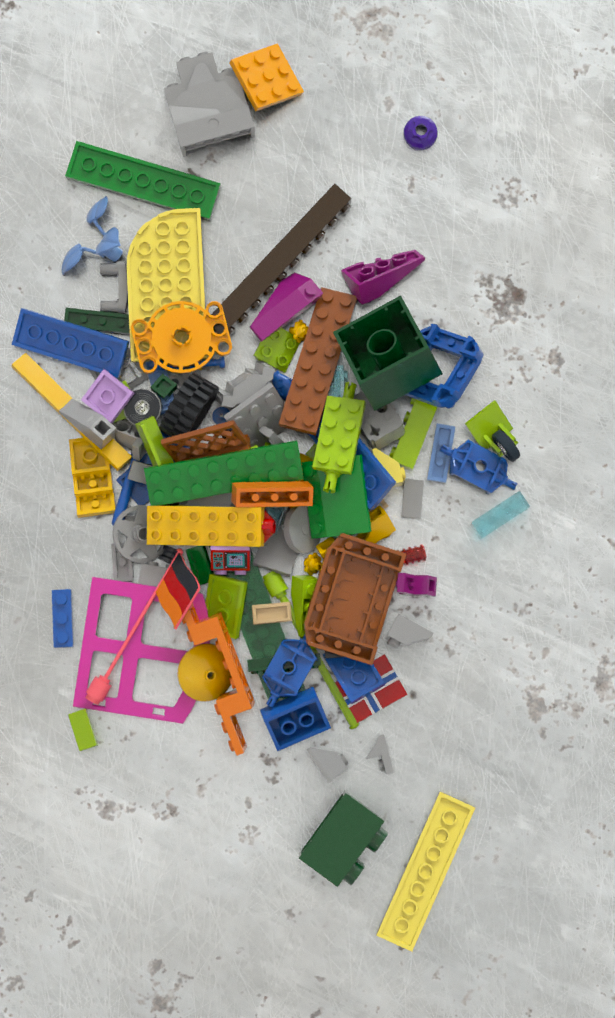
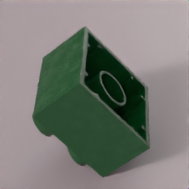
(387, 353)
(342, 839)

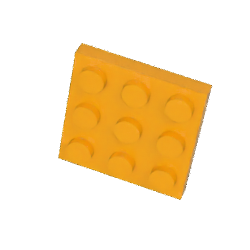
(266, 77)

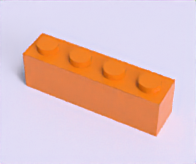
(272, 494)

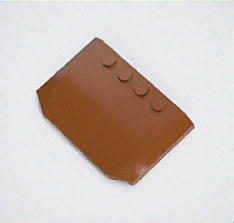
(352, 597)

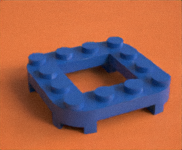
(470, 358)

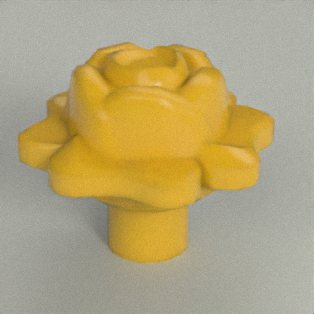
(299, 331)
(312, 563)

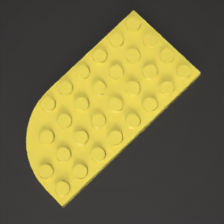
(164, 269)

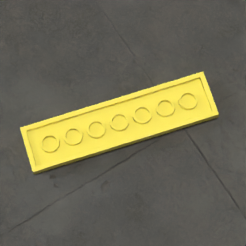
(425, 871)

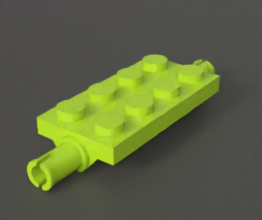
(339, 436)

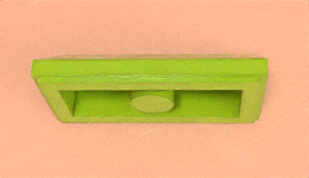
(83, 729)

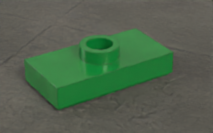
(199, 563)

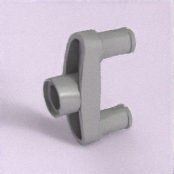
(121, 304)

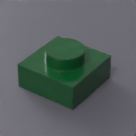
(164, 387)

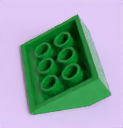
(339, 511)

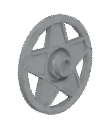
(136, 535)

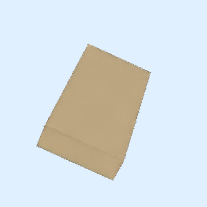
(271, 613)

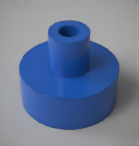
(216, 415)

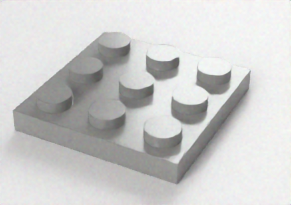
(259, 410)

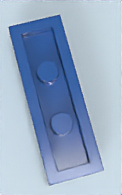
(62, 618)

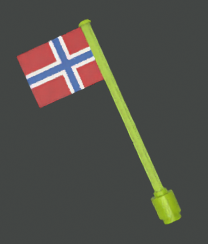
(366, 706)

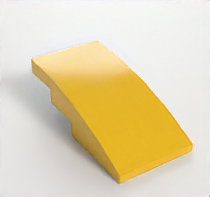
(91, 480)

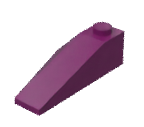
(376, 278)
(287, 302)

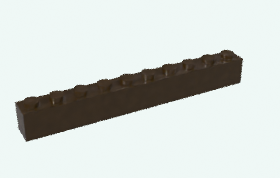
(283, 257)

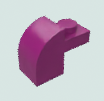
(416, 585)

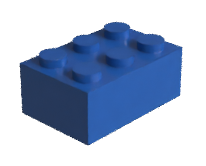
(295, 719)

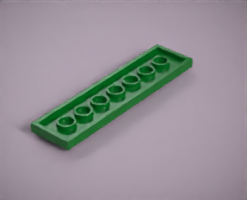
(141, 179)
(216, 473)

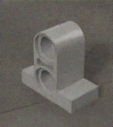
(128, 436)

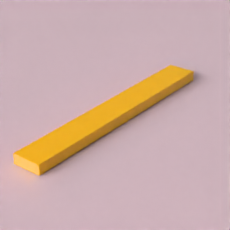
(58, 398)

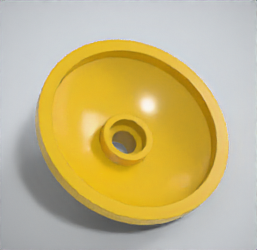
(194, 670)

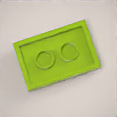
(227, 597)

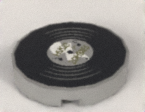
(142, 406)

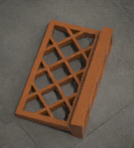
(234, 442)

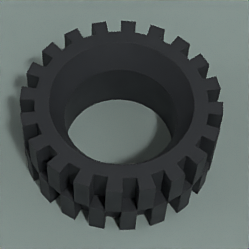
(189, 406)

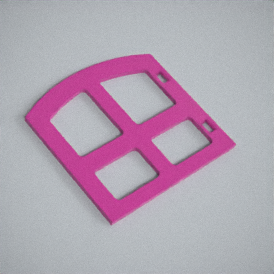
(134, 650)

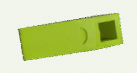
(301, 593)

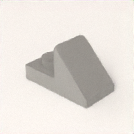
(380, 749)

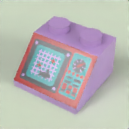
(230, 559)

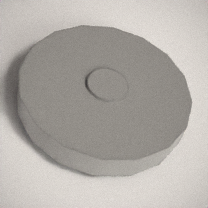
(298, 532)

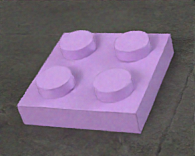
(107, 396)

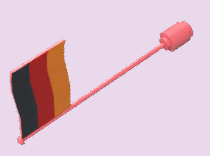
(175, 594)

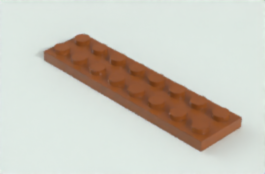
(317, 362)

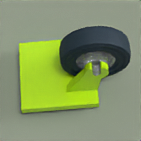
(493, 430)

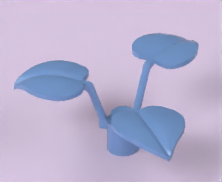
(107, 247)

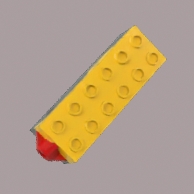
(209, 525)

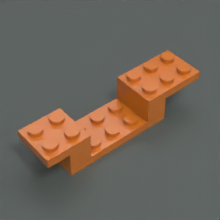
(232, 701)

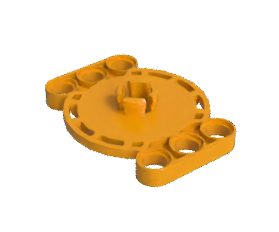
(174, 353)

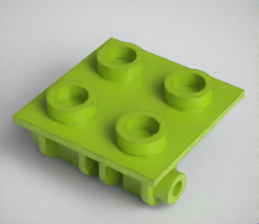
(277, 350)

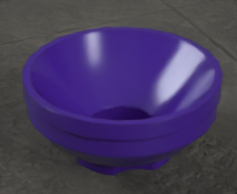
(417, 141)

